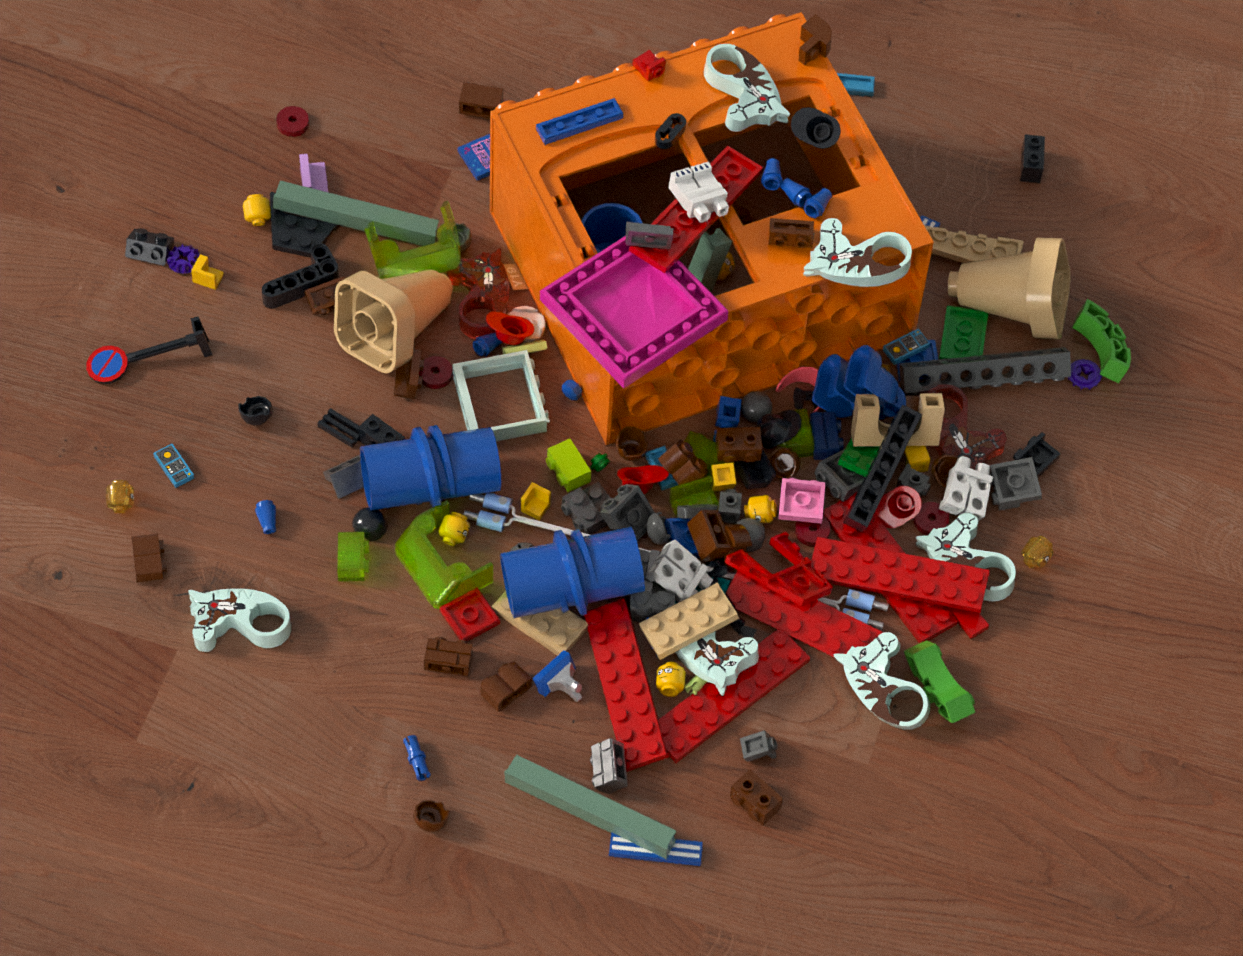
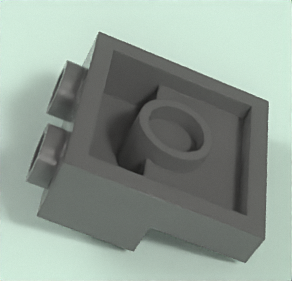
(840, 481)
(1014, 483)
(585, 508)
(628, 510)

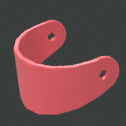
(801, 374)

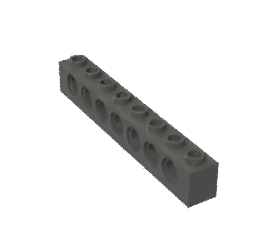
(1059, 369)

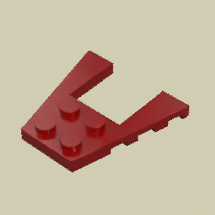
(796, 583)

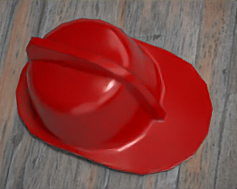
(509, 328)
(643, 476)
(898, 506)

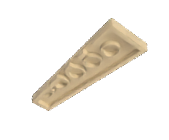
(970, 248)

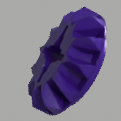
(180, 265)
(1090, 369)

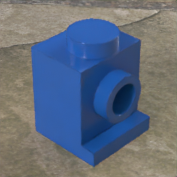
(728, 412)

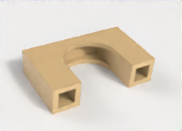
(870, 431)

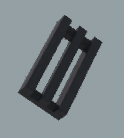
(339, 420)

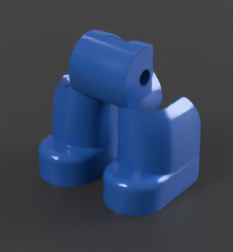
(863, 374)

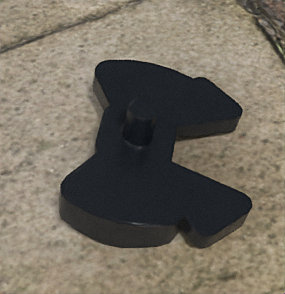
(801, 396)
(719, 568)

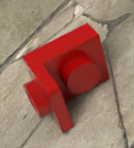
(649, 65)

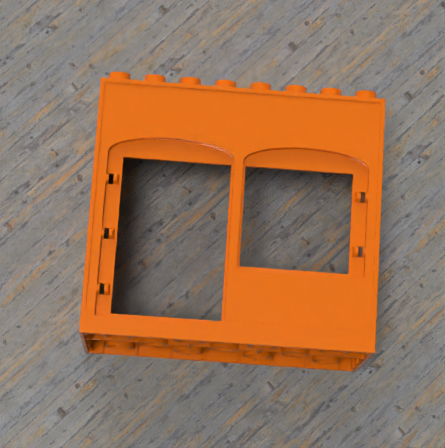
(779, 318)

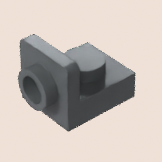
(758, 745)

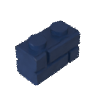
(825, 434)

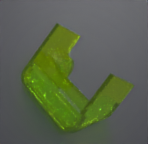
(436, 256)
(426, 567)

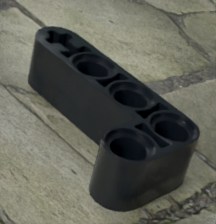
(277, 291)

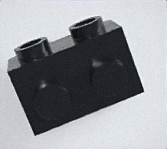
(148, 246)
(1041, 453)
(756, 473)

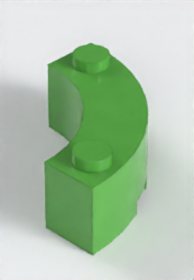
(1106, 338)
(938, 683)

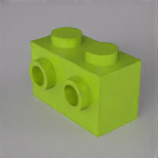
(568, 465)

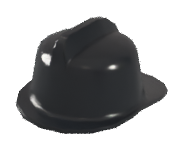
(815, 127)
(779, 427)

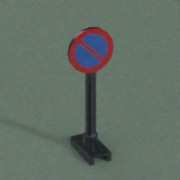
(111, 363)

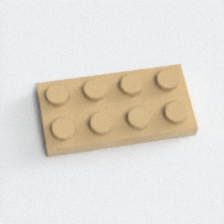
(688, 621)
(551, 629)

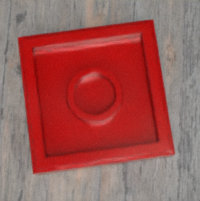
(469, 615)

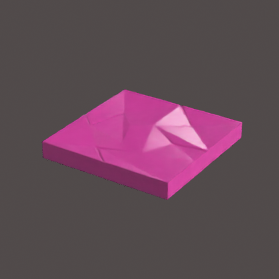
(632, 311)

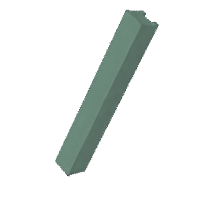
(355, 213)
(710, 257)
(590, 806)

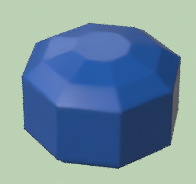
(571, 390)

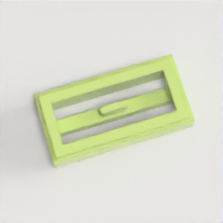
(532, 346)

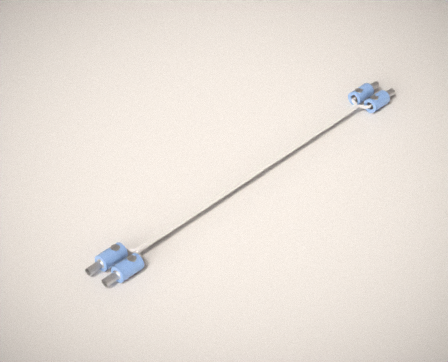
(504, 504)

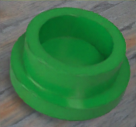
(599, 462)

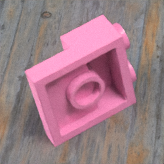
(801, 500)

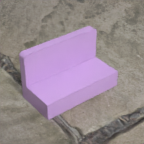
(313, 174)

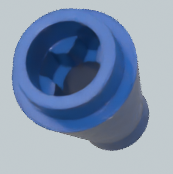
(772, 175)
(797, 193)
(815, 205)
(486, 344)
(266, 515)

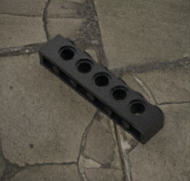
(882, 468)

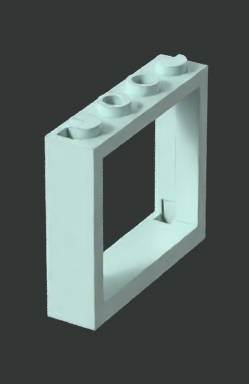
(494, 365)

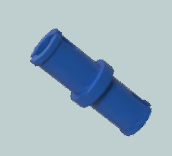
(416, 757)

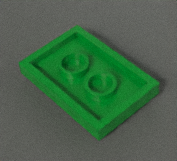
(963, 333)
(858, 458)

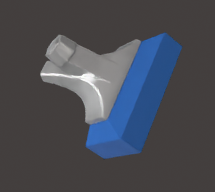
(559, 676)

